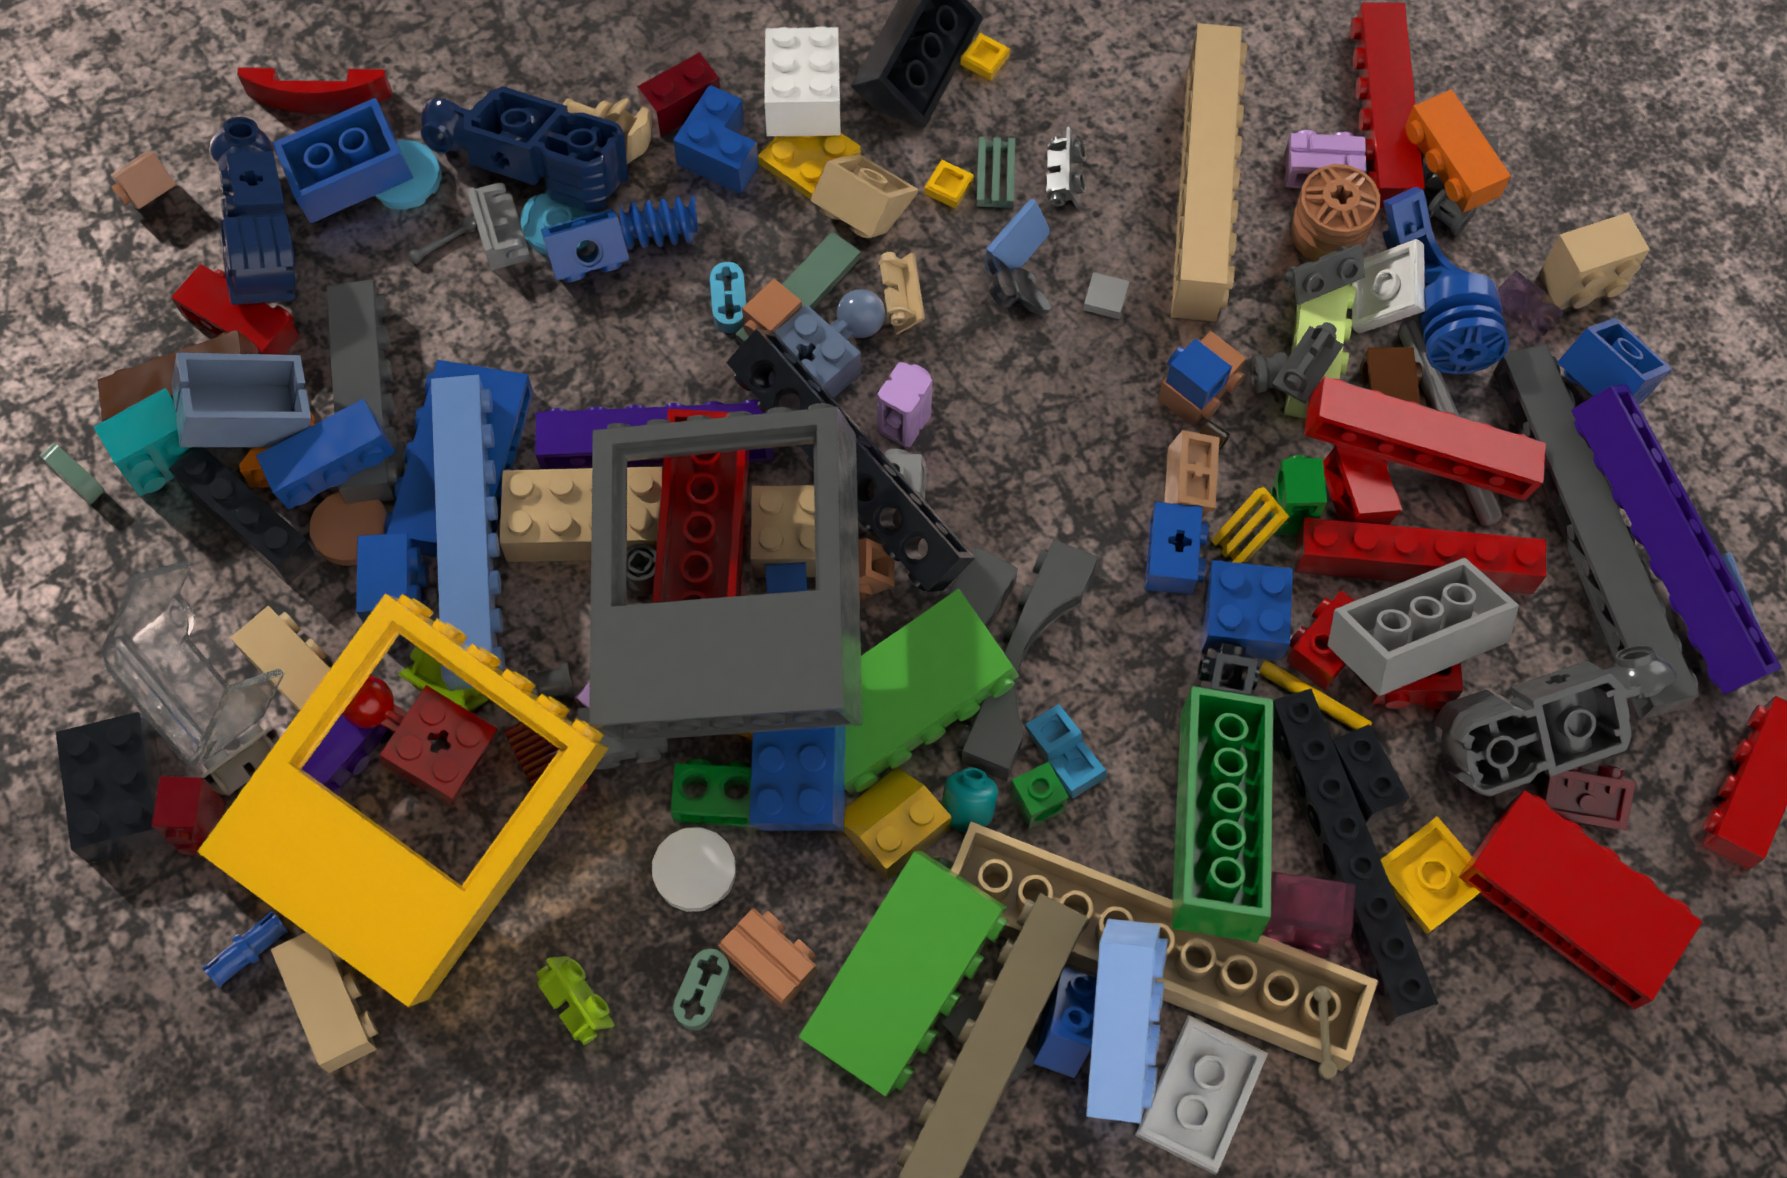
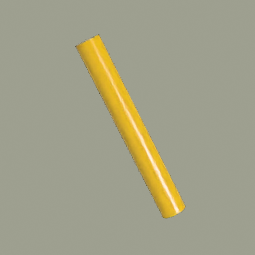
(1325, 703)

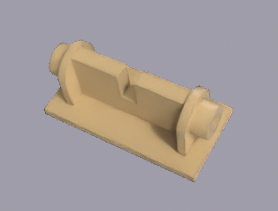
(903, 291)

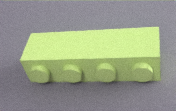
(1325, 308)

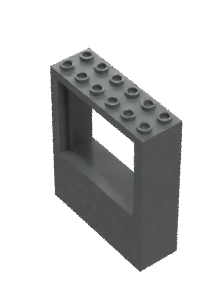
(736, 658)

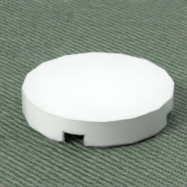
(693, 869)

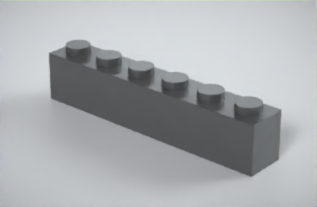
(361, 373)

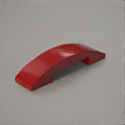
(315, 96)

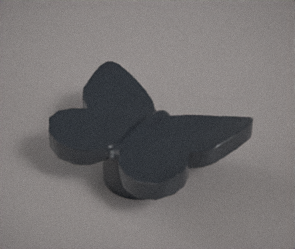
(1015, 285)

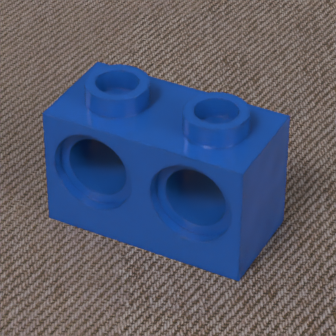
(1067, 1023)

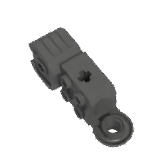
(1549, 722)

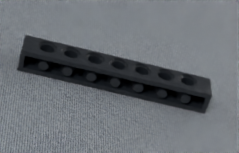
(945, 552)
(1351, 857)

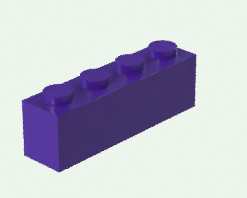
(344, 753)

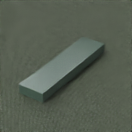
(819, 273)

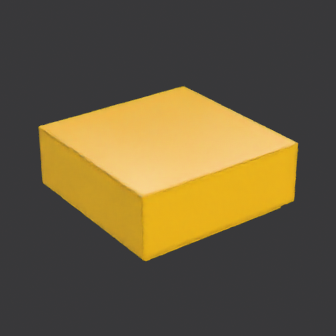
(985, 56)
(948, 184)

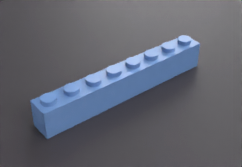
(465, 514)

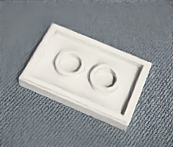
(1201, 1094)

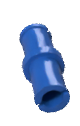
(245, 949)

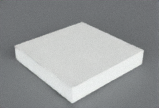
(1390, 288)

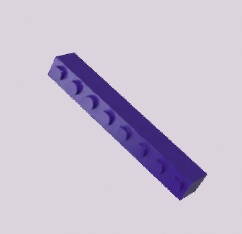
(1675, 539)

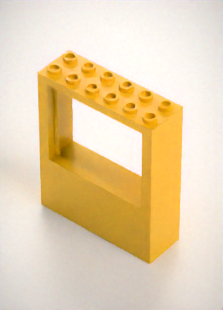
(348, 875)

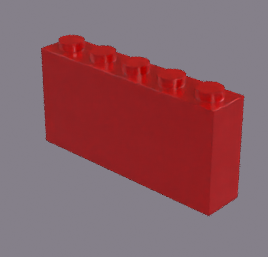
(1581, 899)

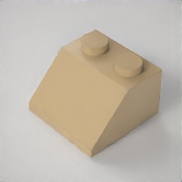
(862, 195)

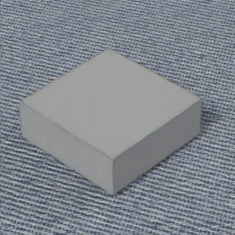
(1106, 295)

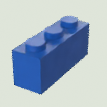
(325, 454)

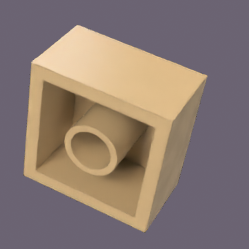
(1593, 261)
(782, 527)

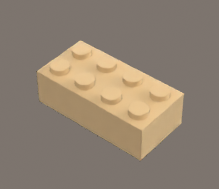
(550, 512)

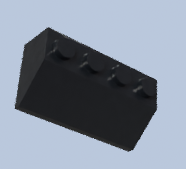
(916, 57)

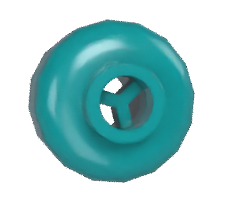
(969, 798)

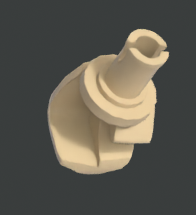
(635, 127)

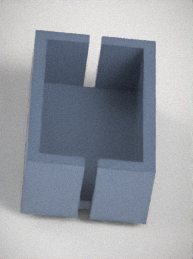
(239, 399)

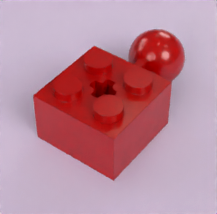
(428, 719)

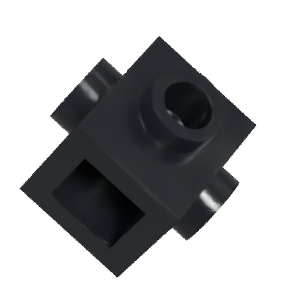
(1243, 673)

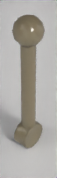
(1328, 1068)

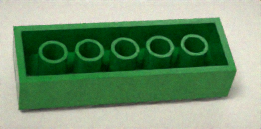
(1224, 815)

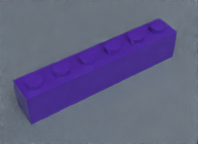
(566, 436)

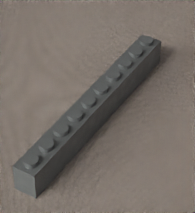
(1592, 523)

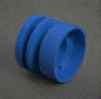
(1463, 324)

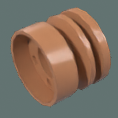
(1334, 210)

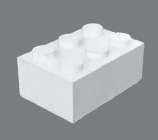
(802, 81)

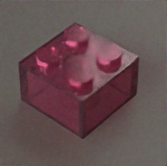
(1310, 913)

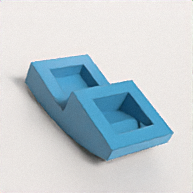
(1064, 749)

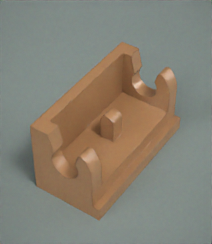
(1192, 471)

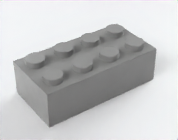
(1422, 626)

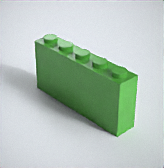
(921, 684)
(904, 973)

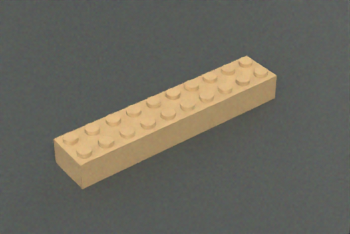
(1235, 982)

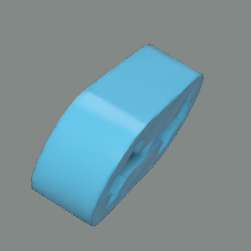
(721, 298)

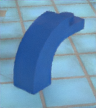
(1410, 220)

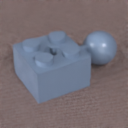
(826, 347)

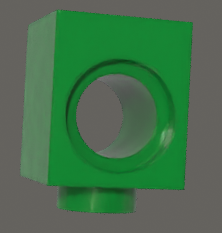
(1038, 795)

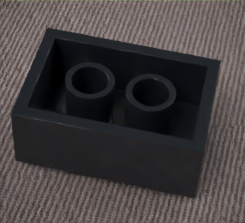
(110, 786)

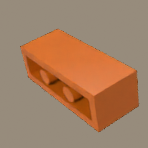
(1457, 151)

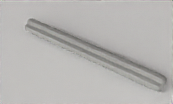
(1440, 399)

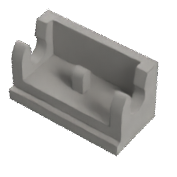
(498, 226)

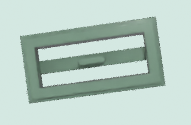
(996, 147)

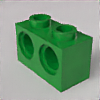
(1299, 491)
(713, 805)

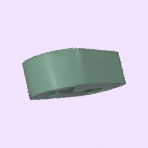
(72, 473)
(692, 985)

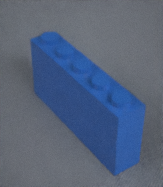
(415, 491)

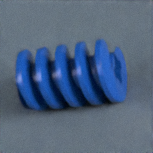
(659, 222)

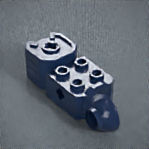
(533, 139)
(254, 222)

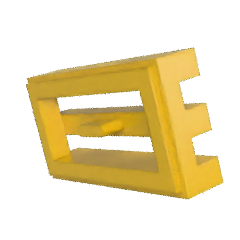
(1230, 547)

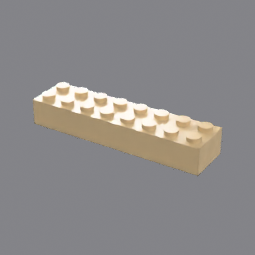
(1209, 173)

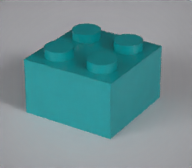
(144, 442)

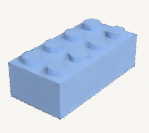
(1123, 1018)

